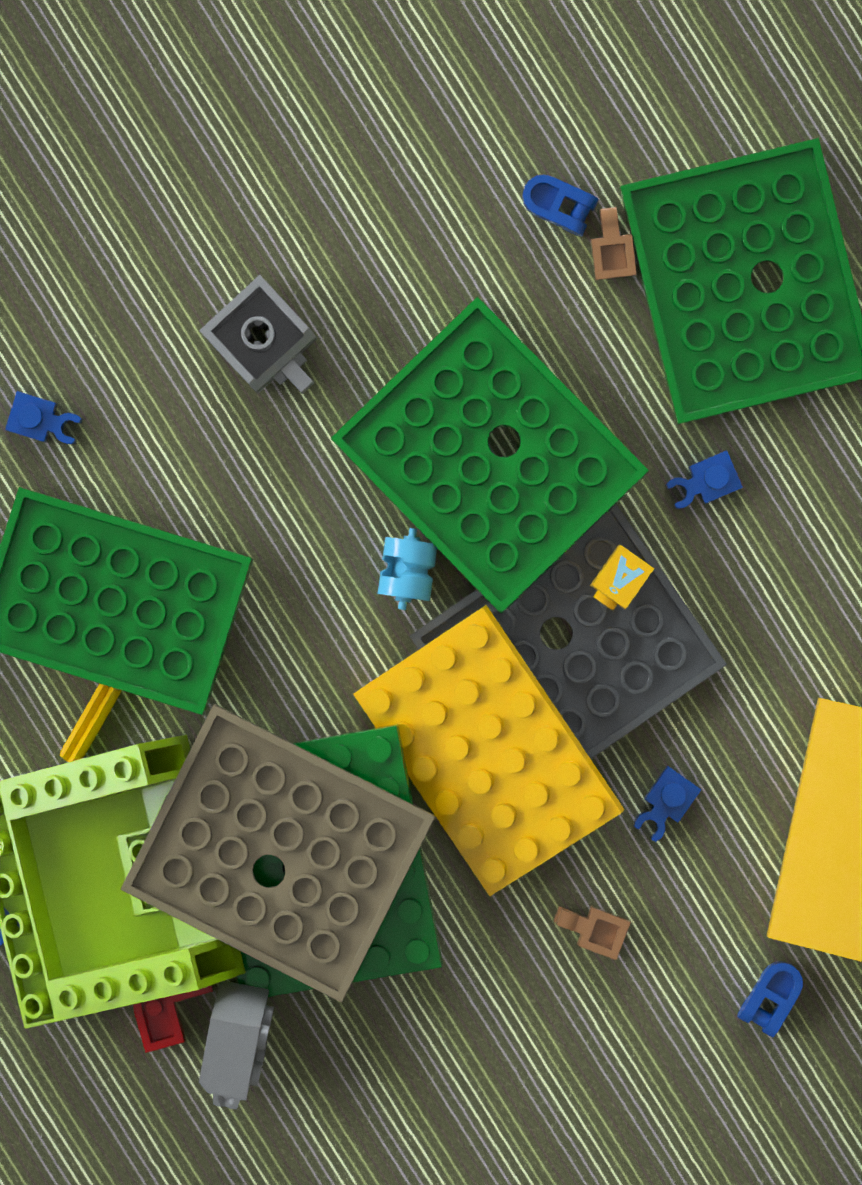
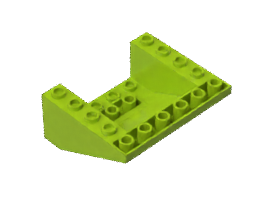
(62, 865)

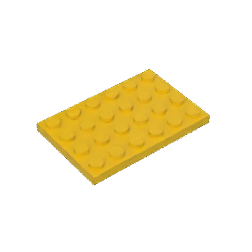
(490, 751)

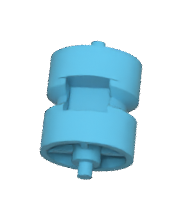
(407, 569)

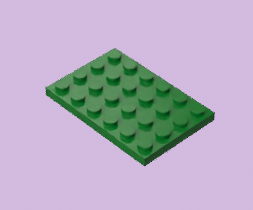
(116, 600)

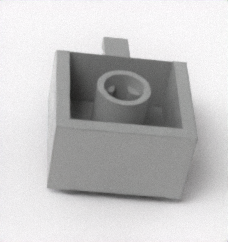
(258, 362)
(235, 1043)

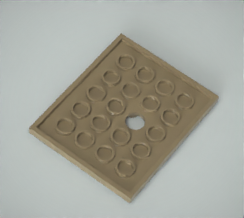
(262, 796)

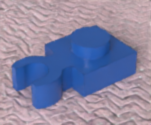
(37, 417)
(710, 479)
(670, 797)

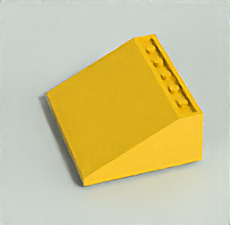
(822, 861)

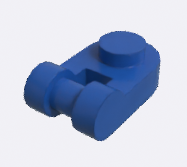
(545, 195)
(782, 985)

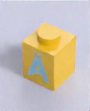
(620, 578)

